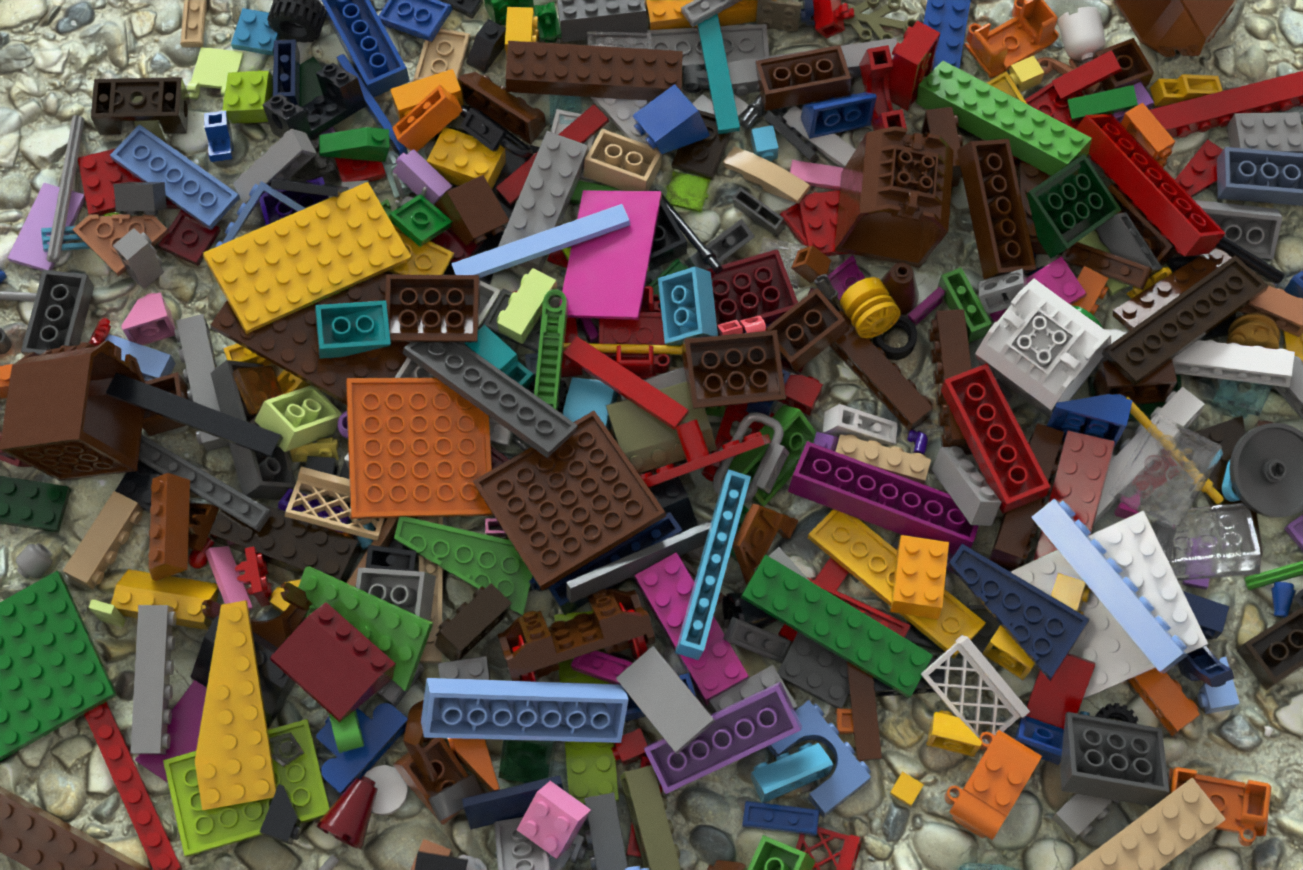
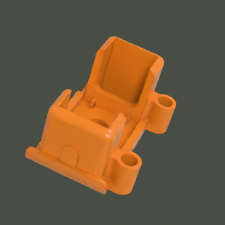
(1014, 40)
(993, 784)
(1240, 803)

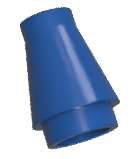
(1282, 598)

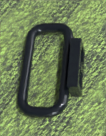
(492, 133)

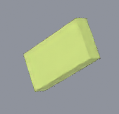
(107, 613)

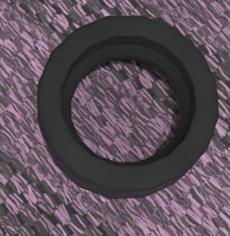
(902, 352)

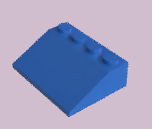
(1094, 416)

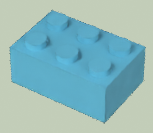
(687, 305)

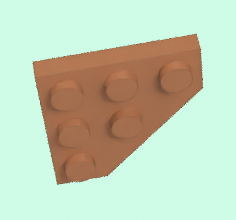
(104, 231)

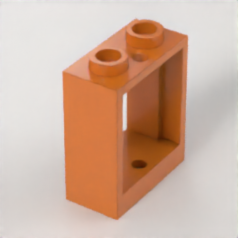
(1149, 133)

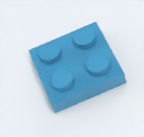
(254, 33)

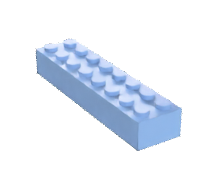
(1109, 586)
(523, 710)

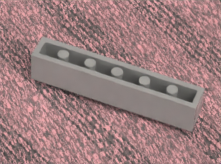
(200, 362)
(152, 679)

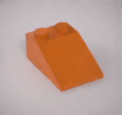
(476, 758)

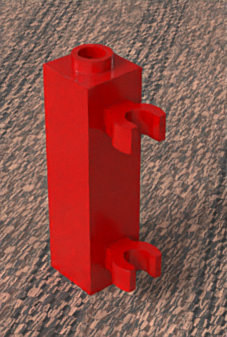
(830, 16)

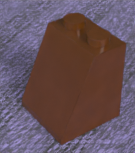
(473, 211)

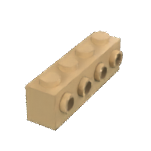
(891, 459)

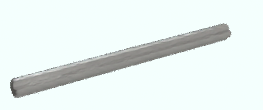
(65, 189)

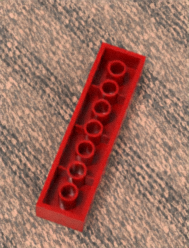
(1150, 186)

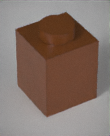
(811, 263)

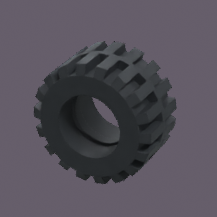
(297, 19)

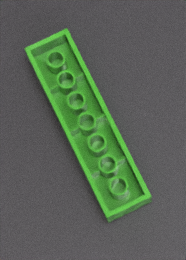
(996, 116)

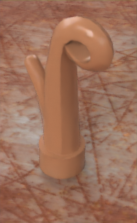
(1063, 68)

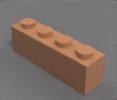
(1280, 307)

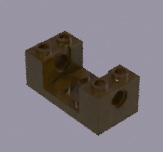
(162, 100)

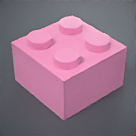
(553, 819)

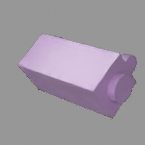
(418, 173)

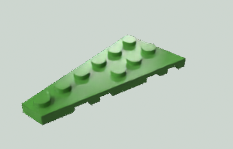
(387, 626)

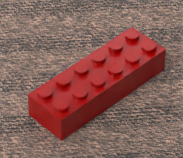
(995, 438)

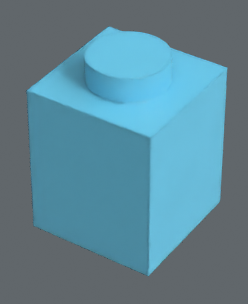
(764, 142)

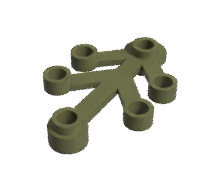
(876, 20)

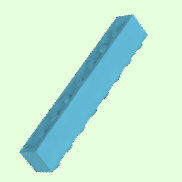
(713, 565)

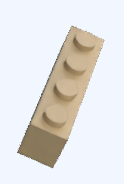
(103, 540)

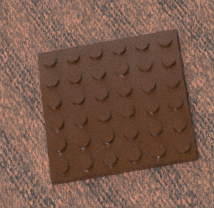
(570, 504)

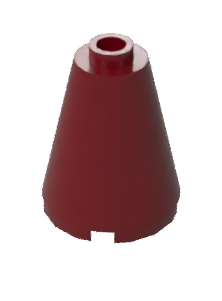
(351, 813)

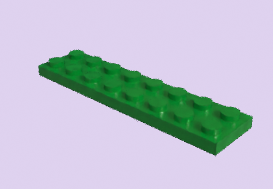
(837, 626)

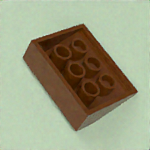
(433, 308)
(733, 369)

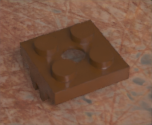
(200, 523)

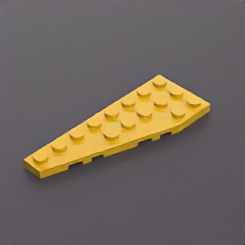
(233, 738)

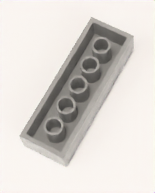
(546, 191)

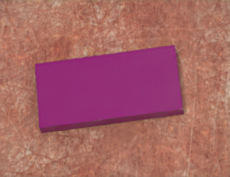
(183, 730)

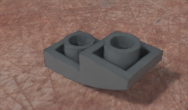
(450, 799)

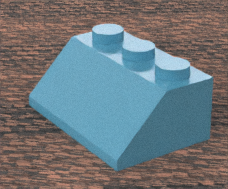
(791, 772)

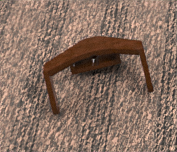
(275, 629)
(413, 739)

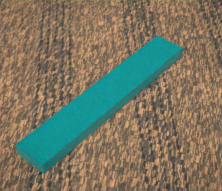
(718, 75)

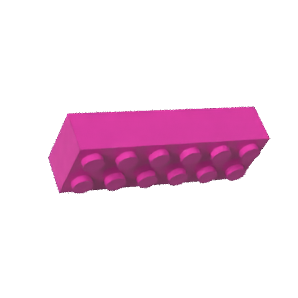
(668, 592)

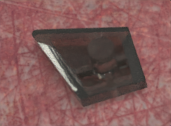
(285, 749)

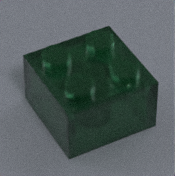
(527, 760)

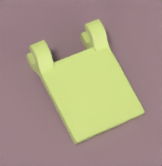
(213, 69)

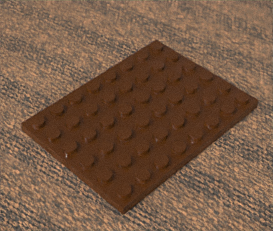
(294, 343)

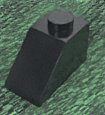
(487, 46)
(390, 558)
(282, 818)

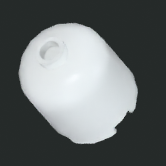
(1082, 33)

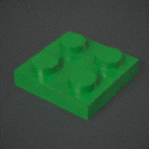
(420, 220)

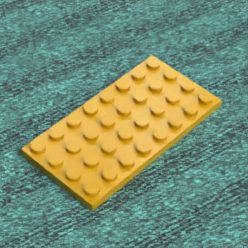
(306, 257)

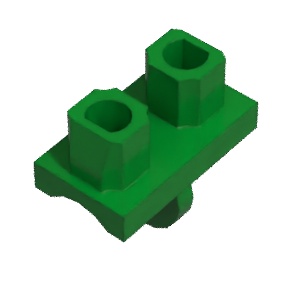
(547, 22)

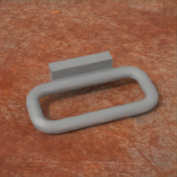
(770, 464)

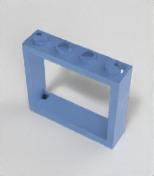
(246, 209)

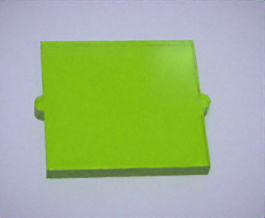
(687, 191)

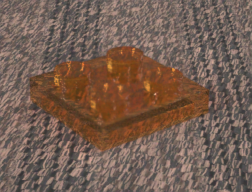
(256, 386)

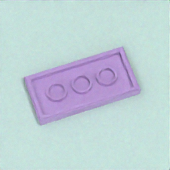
(28, 245)

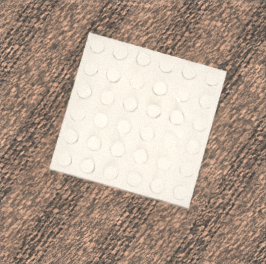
(1104, 639)

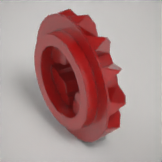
(100, 332)

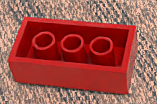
(912, 63)

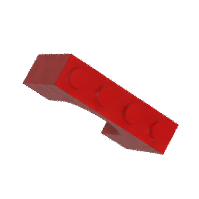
(875, 73)

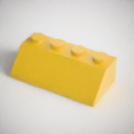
(180, 593)

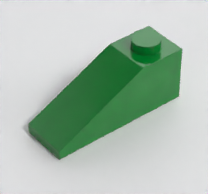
(357, 144)

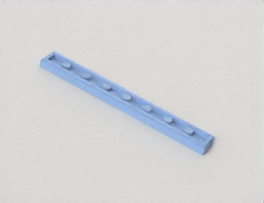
(543, 243)

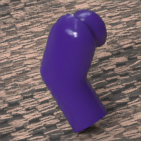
(920, 441)

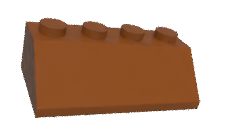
(169, 526)

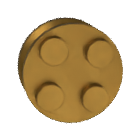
(1254, 330)

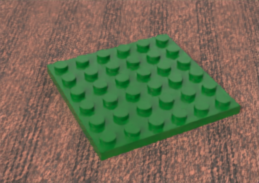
(45, 664)

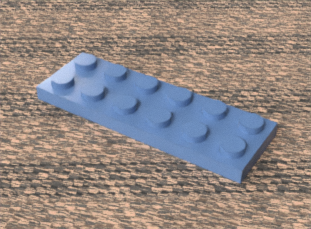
(185, 181)

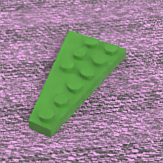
(470, 557)

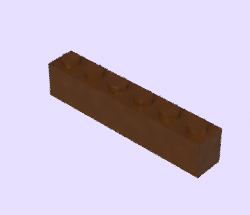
(882, 377)

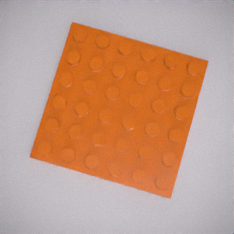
(414, 449)

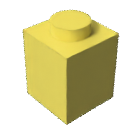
(1026, 73)

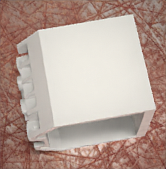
(1043, 347)

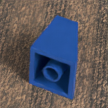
(670, 121)

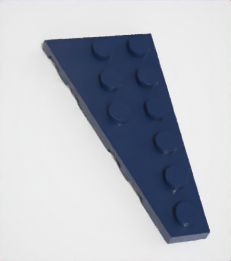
(1030, 616)

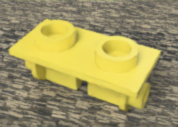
(323, 448)

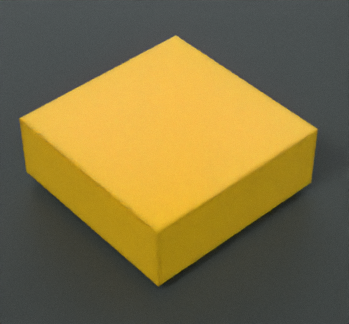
(906, 789)

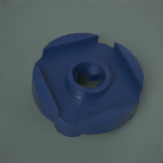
(807, 12)

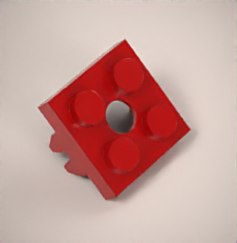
(255, 575)

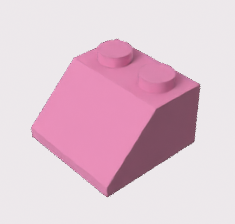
(149, 320)

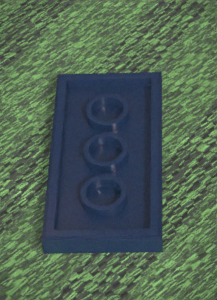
(503, 803)

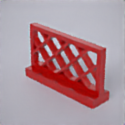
(848, 854)

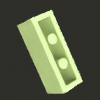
(525, 306)

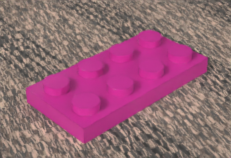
(1058, 279)

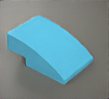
(588, 396)

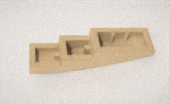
(767, 174)

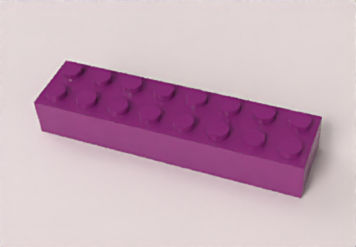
(880, 497)

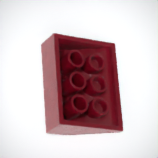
(752, 289)
(333, 662)

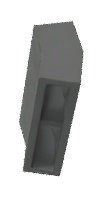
(761, 209)

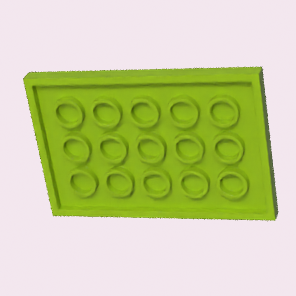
(226, 825)

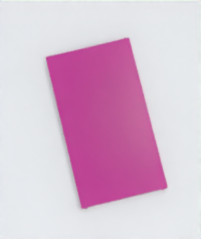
(610, 271)

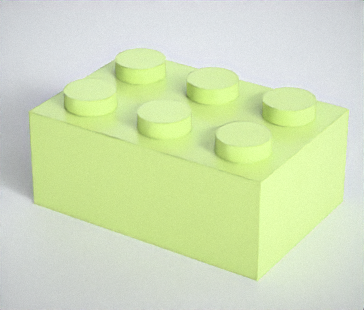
(299, 417)

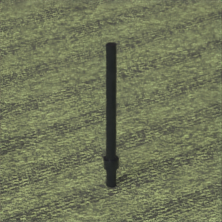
(706, 254)

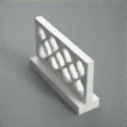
(990, 678)

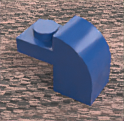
(219, 136)

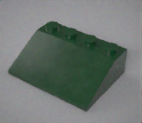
(1070, 206)

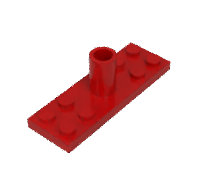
(698, 454)

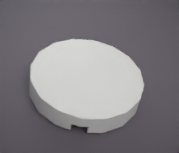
(391, 789)

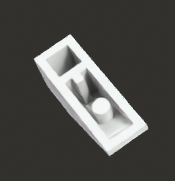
(861, 424)

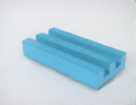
(68, 246)

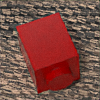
(630, 748)

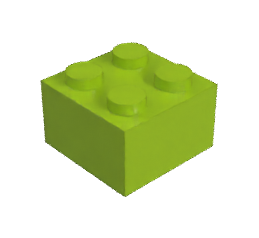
(246, 94)

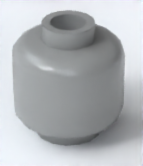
(34, 561)

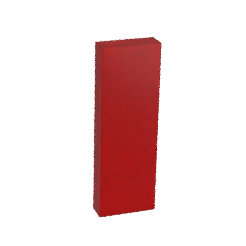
(1086, 75)

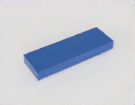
(781, 818)

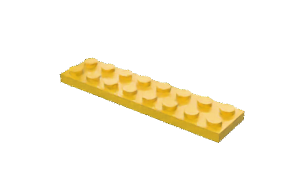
(874, 563)

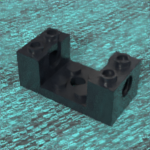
(338, 101)

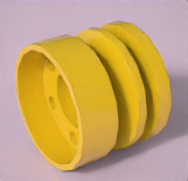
(869, 307)

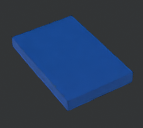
(416, 17)

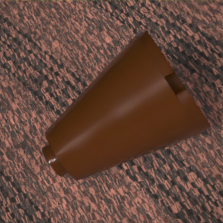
(902, 287)

